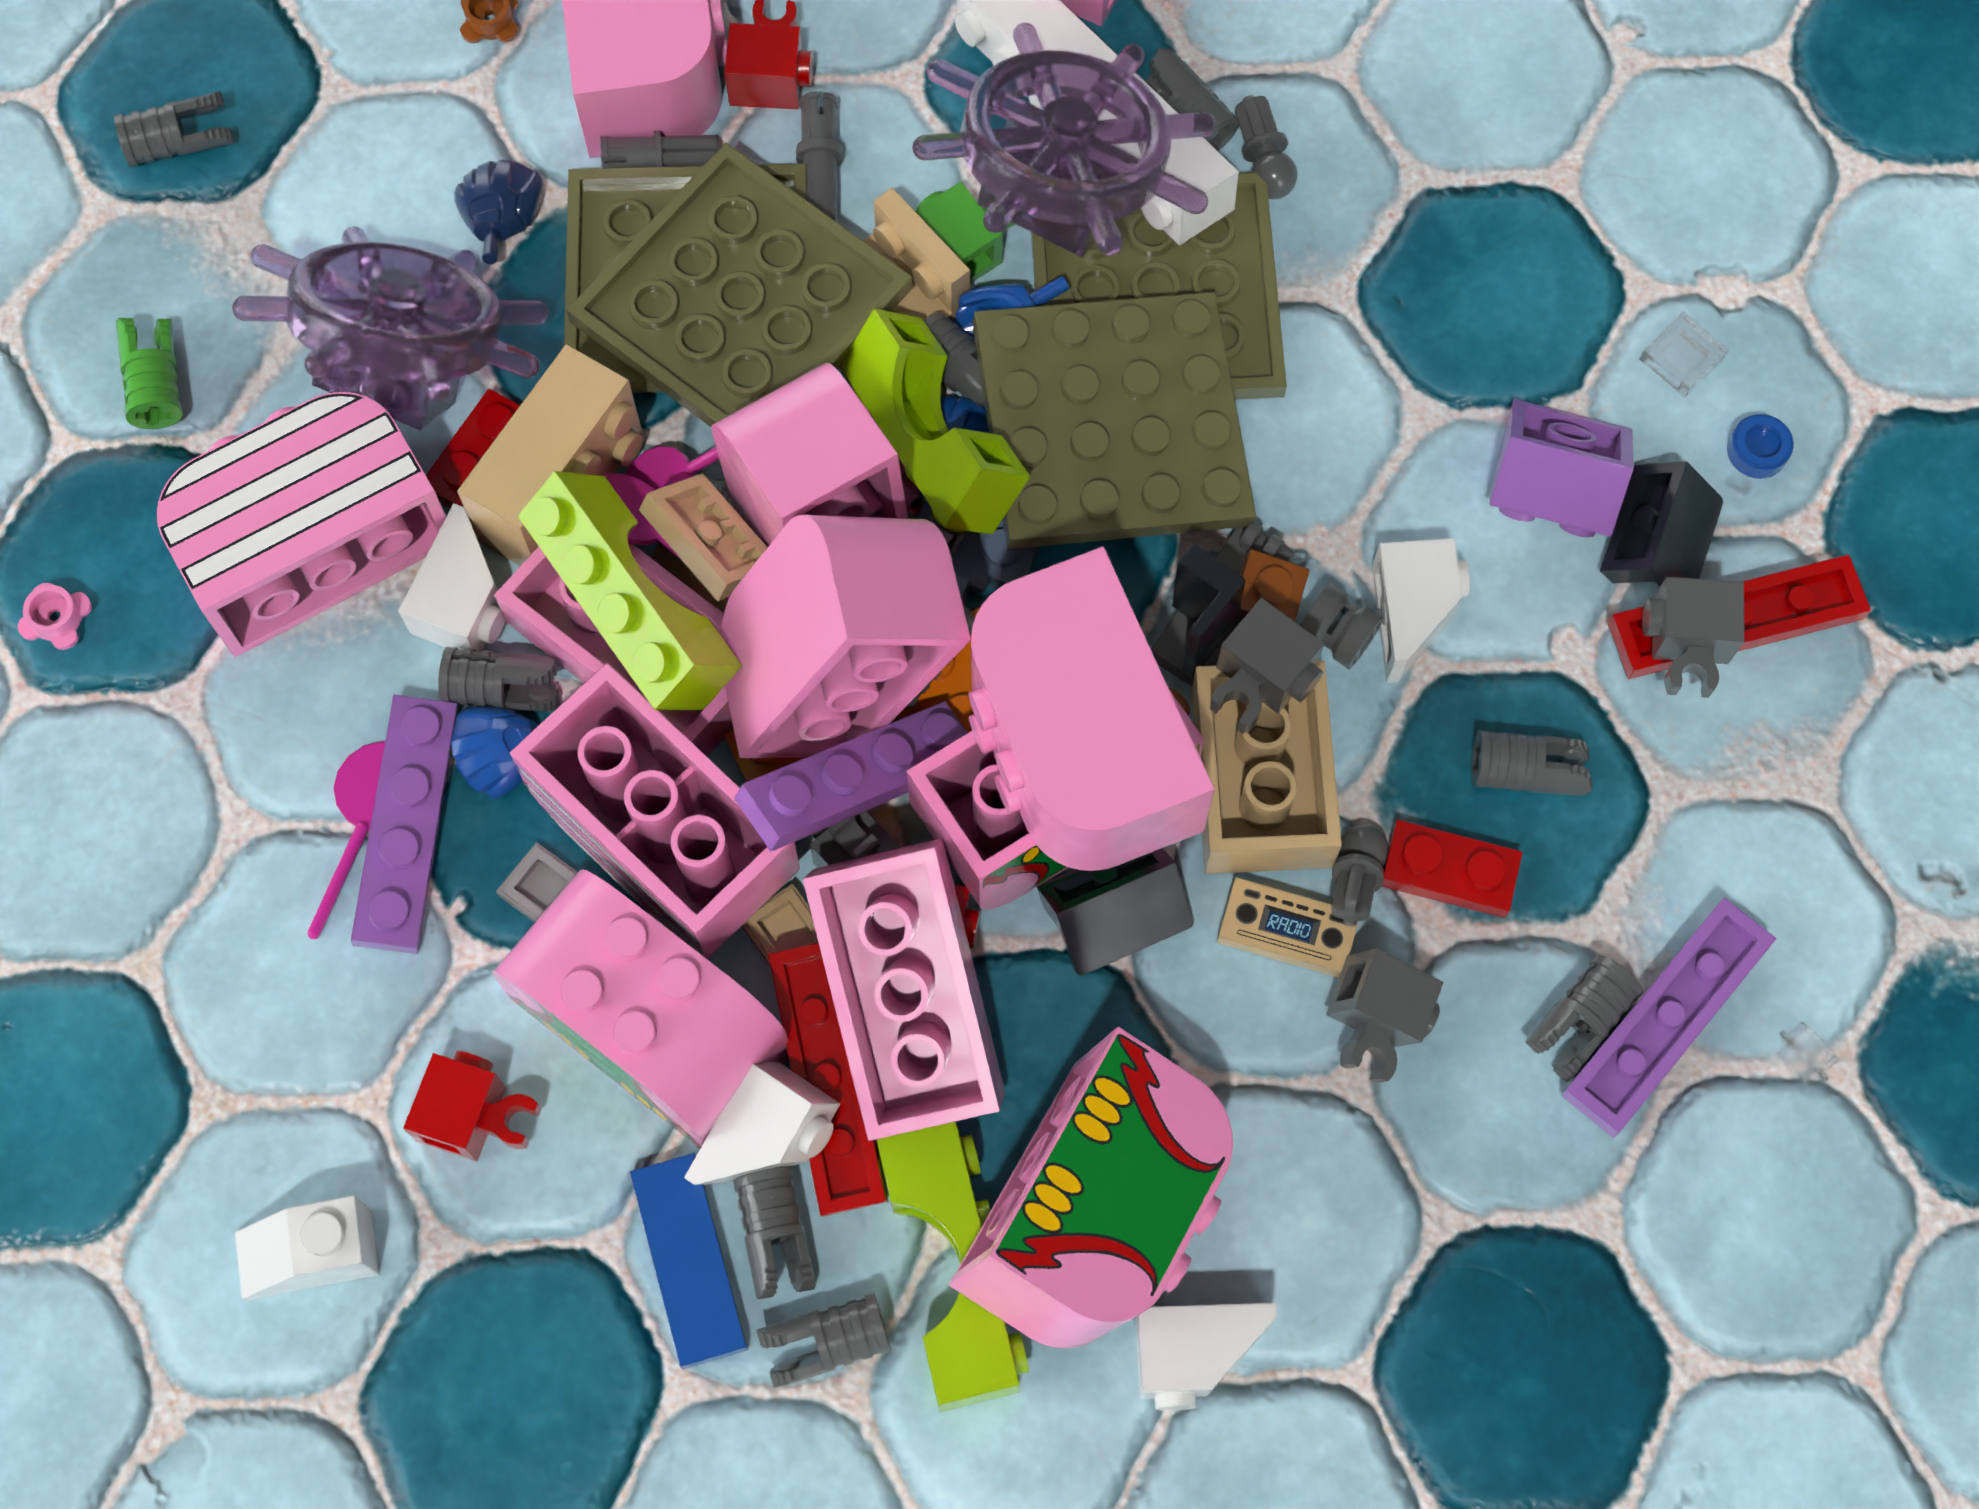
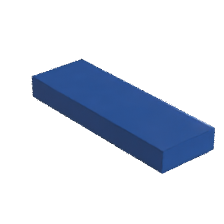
(688, 1263)

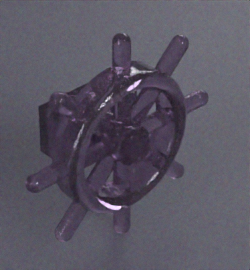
(1060, 162)
(392, 321)

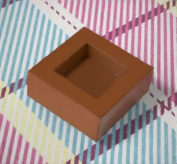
(1273, 580)

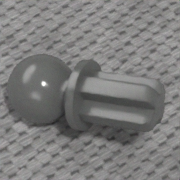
(1265, 146)
(1358, 873)

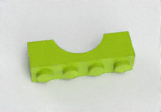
(961, 472)
(661, 644)
(930, 1181)

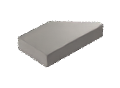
(536, 882)

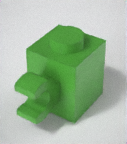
(960, 226)

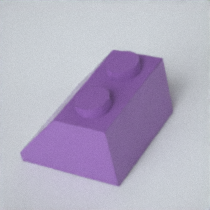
(1562, 469)

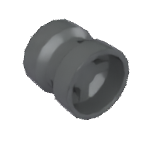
(1352, 633)

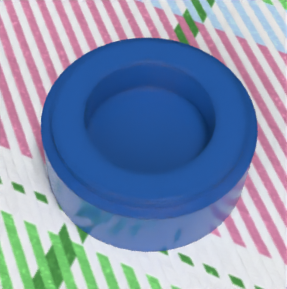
(1760, 446)

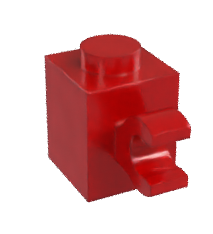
(767, 61)
(463, 1105)

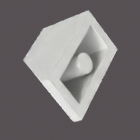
(454, 590)
(1417, 596)
(767, 1125)
(307, 1248)
(1193, 1347)

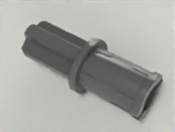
(657, 151)

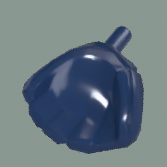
(498, 202)

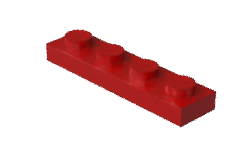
(1774, 610)
(849, 1167)

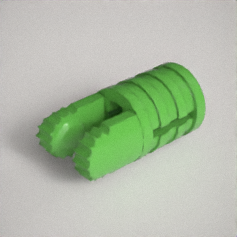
(149, 376)

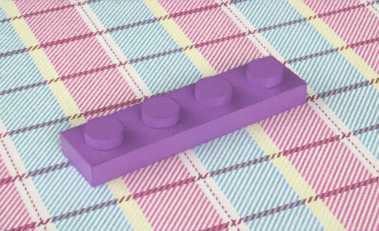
(844, 777)
(404, 825)
(1668, 1017)

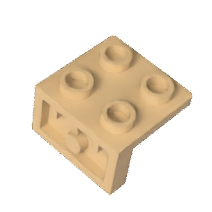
(915, 248)
(707, 536)

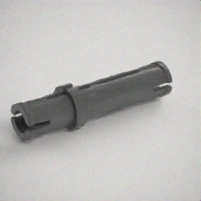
(820, 151)

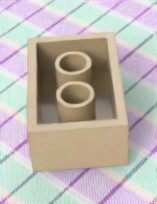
(570, 422)
(1271, 785)

